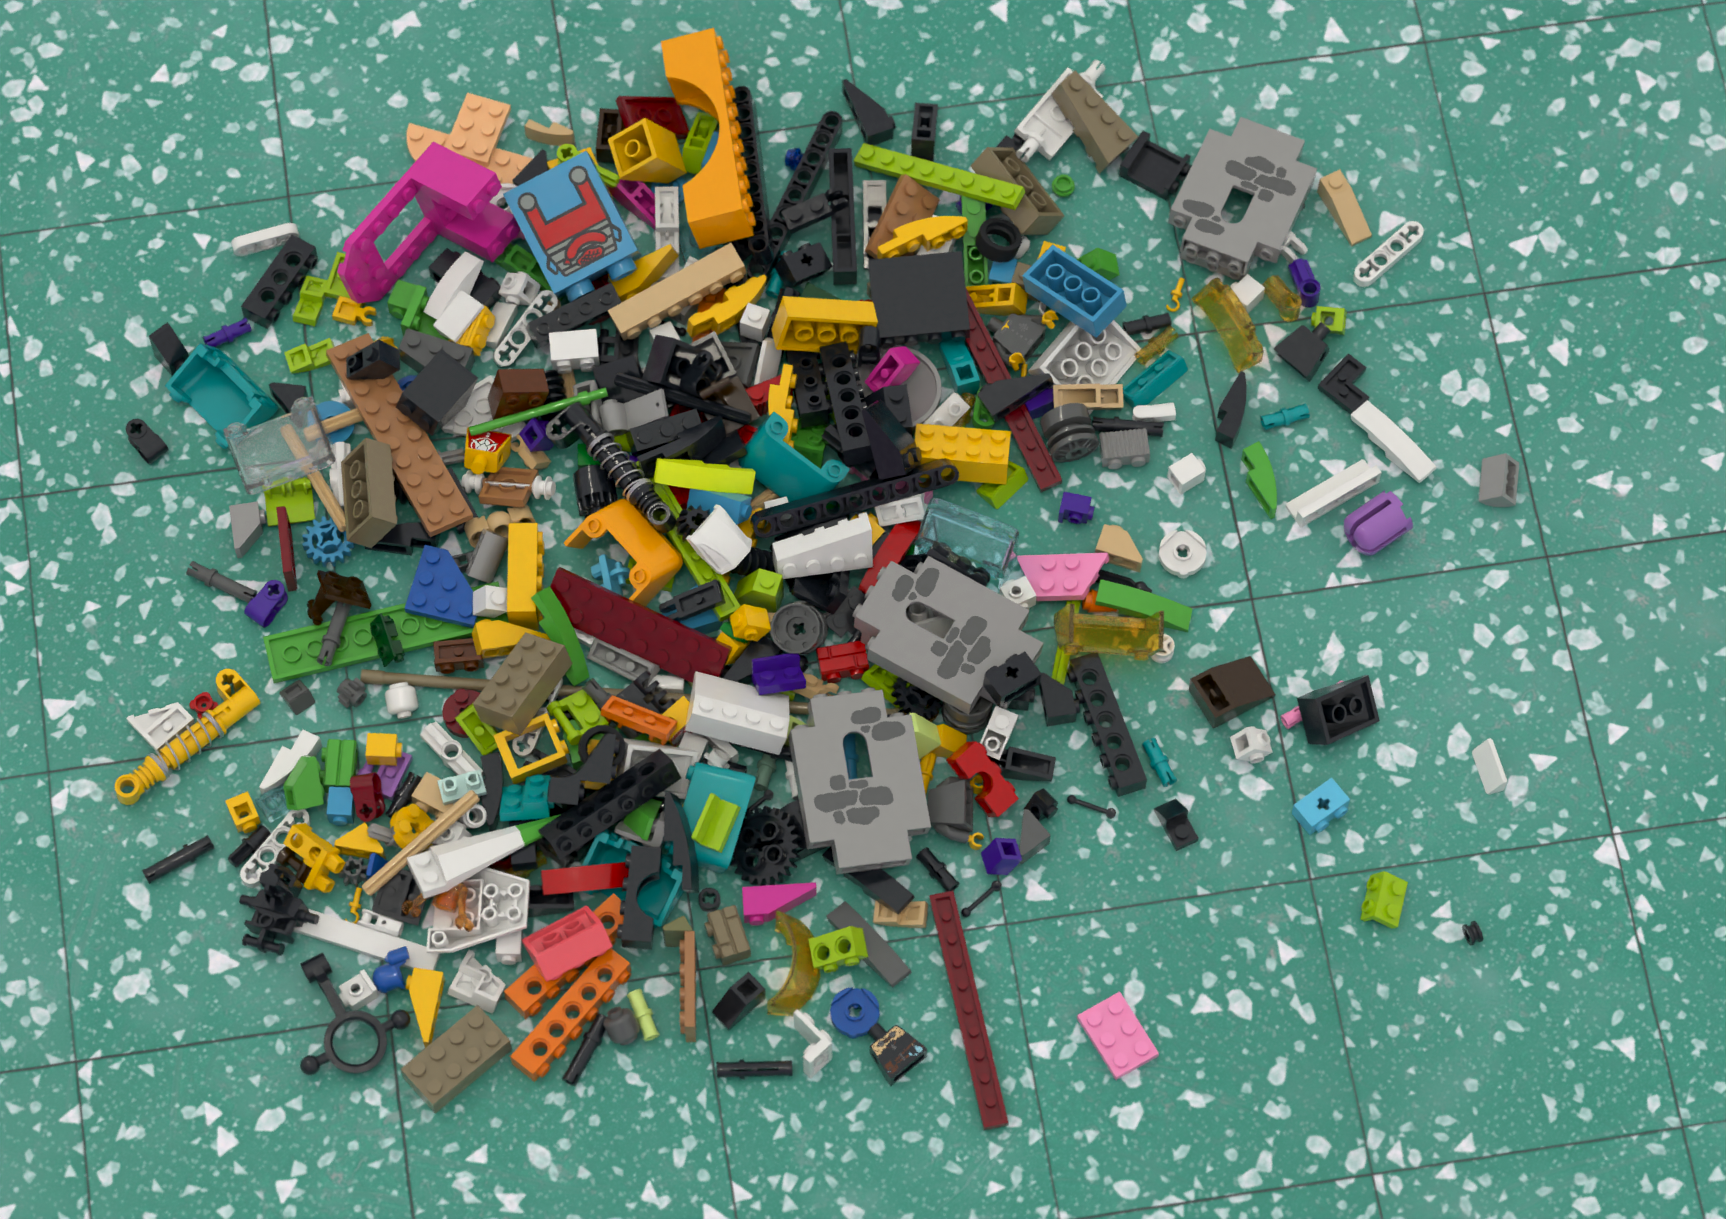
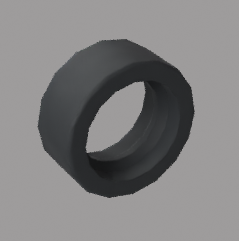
(1004, 229)
(600, 729)

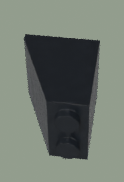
(437, 393)

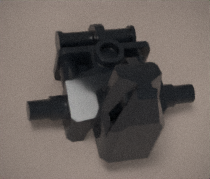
(276, 910)

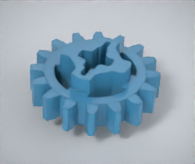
(329, 551)

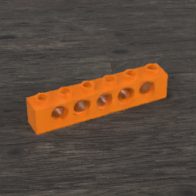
(530, 1004)
(535, 1066)

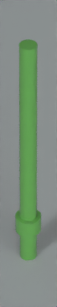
(582, 397)

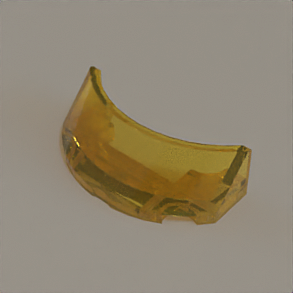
(1231, 322)
(802, 977)

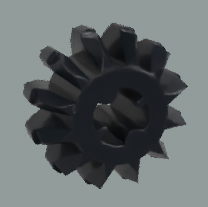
(690, 520)

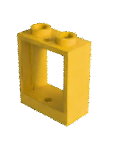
(540, 766)

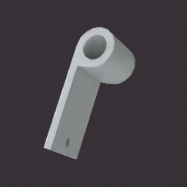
(621, 417)

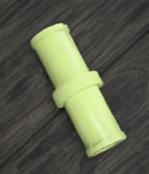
(643, 1015)

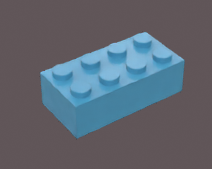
(1074, 291)

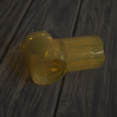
(1282, 297)

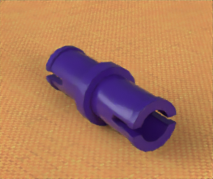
(227, 333)

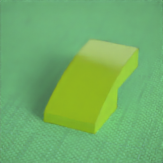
(310, 301)
(308, 358)

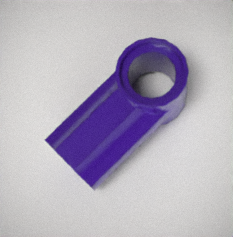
(1305, 282)

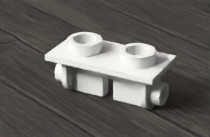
(949, 412)

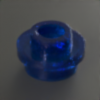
(793, 158)

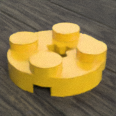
(404, 819)

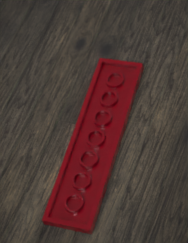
(638, 628)

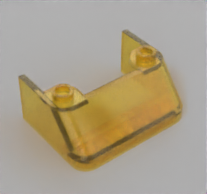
(1108, 634)

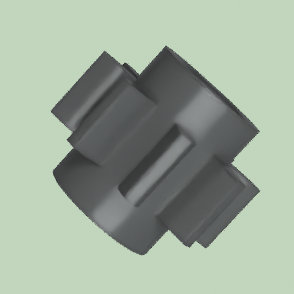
(351, 692)
(356, 878)

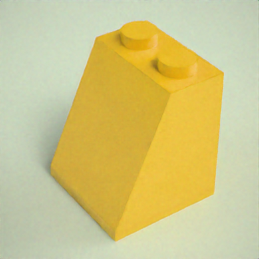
(647, 153)

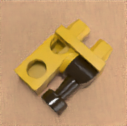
(317, 855)

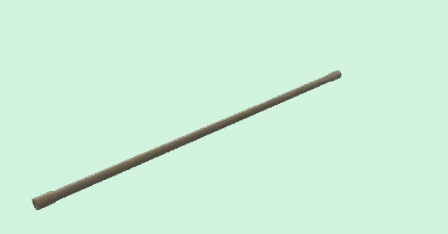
(381, 677)

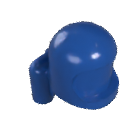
(389, 976)

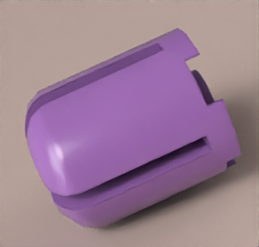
(1376, 524)

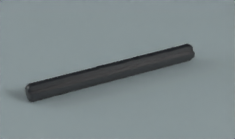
(683, 399)

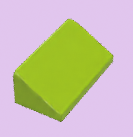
(998, 494)
(478, 732)

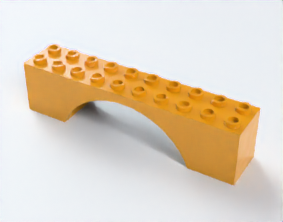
(718, 194)

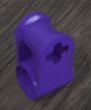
(265, 605)

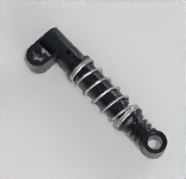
(601, 445)

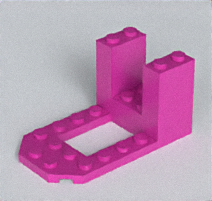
(454, 204)

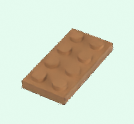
(906, 204)
(688, 993)

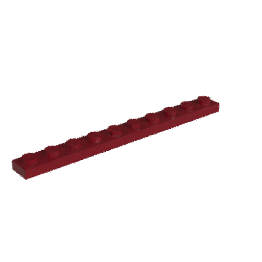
(1019, 420)
(968, 1010)

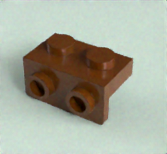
(456, 655)

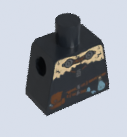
(895, 1051)

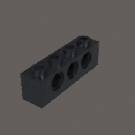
(293, 251)
(573, 315)

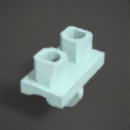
(457, 786)

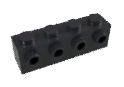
(809, 389)

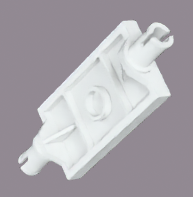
(1045, 125)

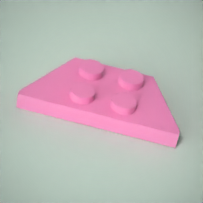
(1062, 575)

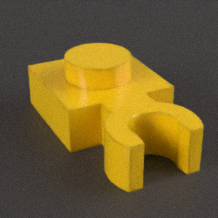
(350, 311)

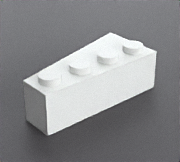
(826, 550)

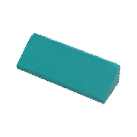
(1154, 379)

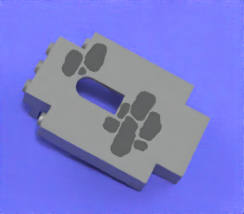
(1252, 161)
(949, 668)
(860, 817)

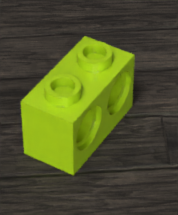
(837, 944)

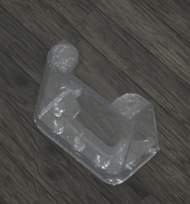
(281, 447)

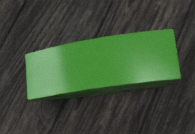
(1261, 477)

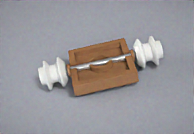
(508, 486)

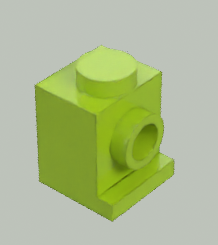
(1337, 314)

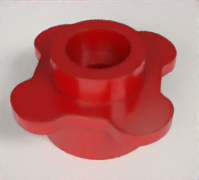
(199, 700)

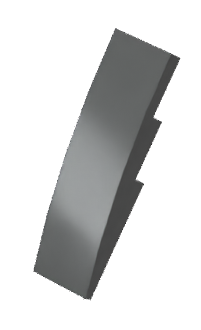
(880, 954)

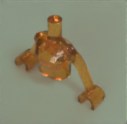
(447, 902)

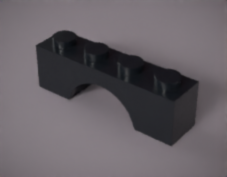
(644, 868)

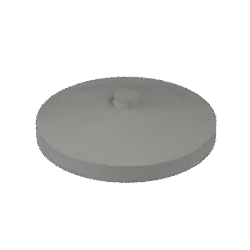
(922, 387)

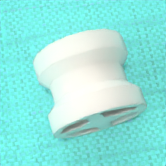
(1168, 647)

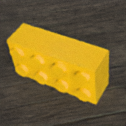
(818, 322)
(976, 452)
(524, 574)

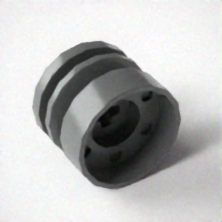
(1069, 432)
(787, 635)
(965, 723)

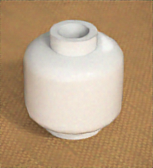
(401, 700)

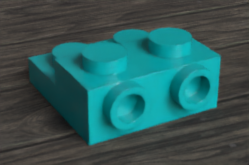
(526, 800)

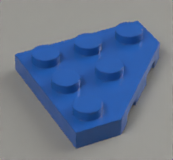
(441, 590)

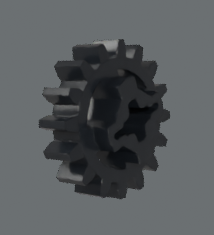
(914, 700)

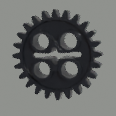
(767, 868)

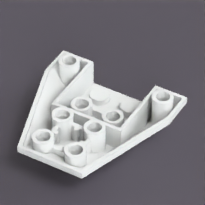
(494, 904)

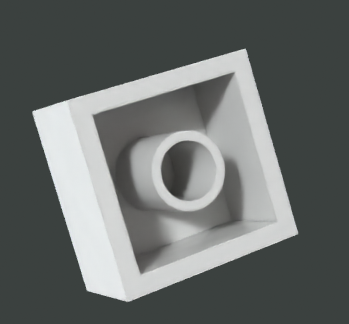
(574, 350)

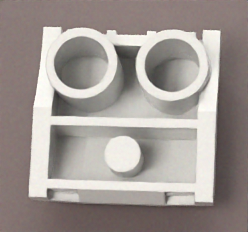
(720, 541)

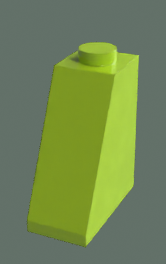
(761, 590)

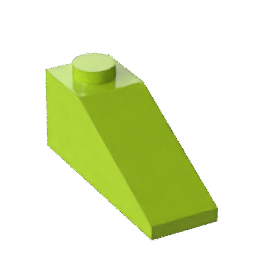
(698, 141)

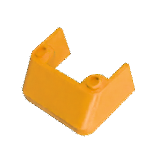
(654, 554)

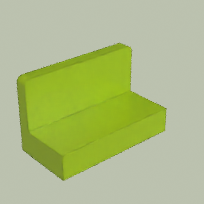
(715, 823)

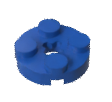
(857, 998)

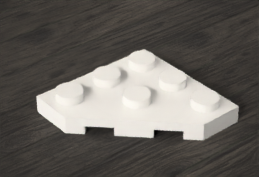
(477, 412)

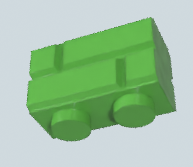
(340, 763)

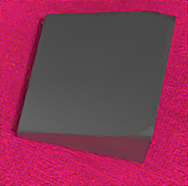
(297, 697)

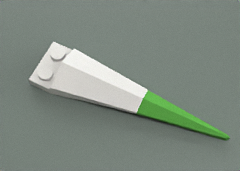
(460, 859)

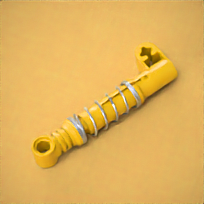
(211, 726)

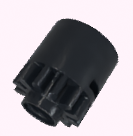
(593, 489)

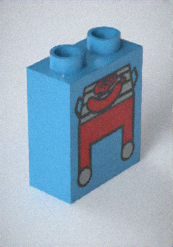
(573, 227)

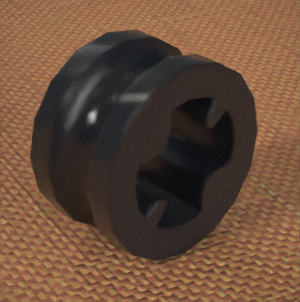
(710, 892)
(1472, 933)

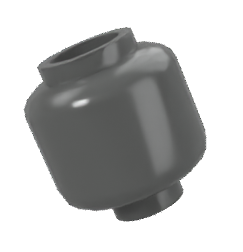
(621, 1025)

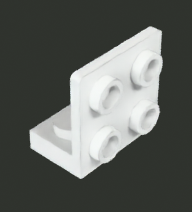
(820, 1047)

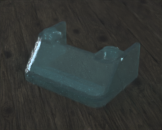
(971, 536)

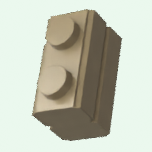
(728, 935)

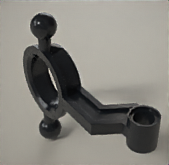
(317, 970)

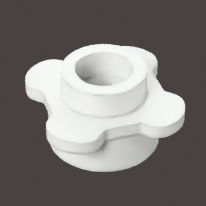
(717, 758)

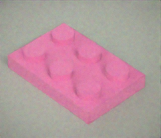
(1117, 1035)

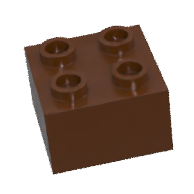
(517, 391)

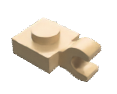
(533, 460)
(815, 687)

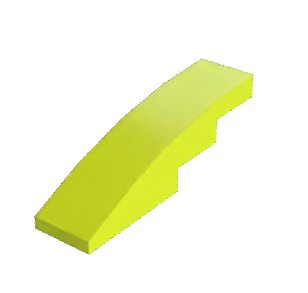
(703, 476)

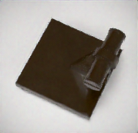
(733, 394)
(336, 588)

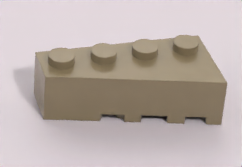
(1093, 121)

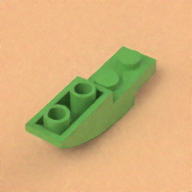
(973, 261)

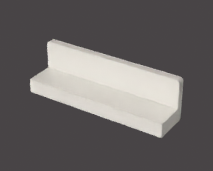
(1333, 492)

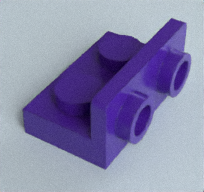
(777, 673)

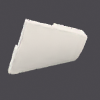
(476, 984)

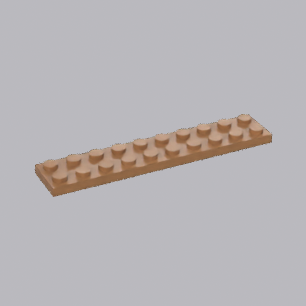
(414, 456)

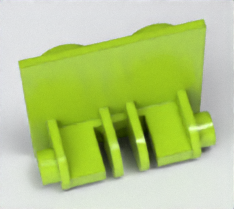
(297, 499)

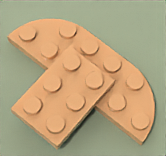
(474, 137)

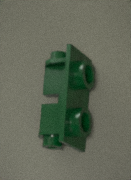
(383, 630)

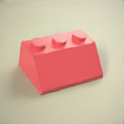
(567, 943)

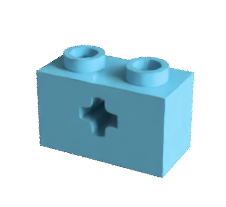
(1326, 795)

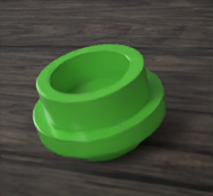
(1063, 185)

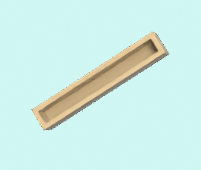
(677, 292)

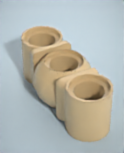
(497, 523)

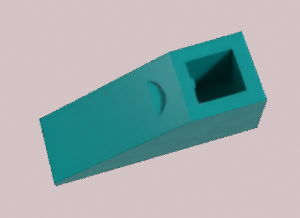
(960, 367)

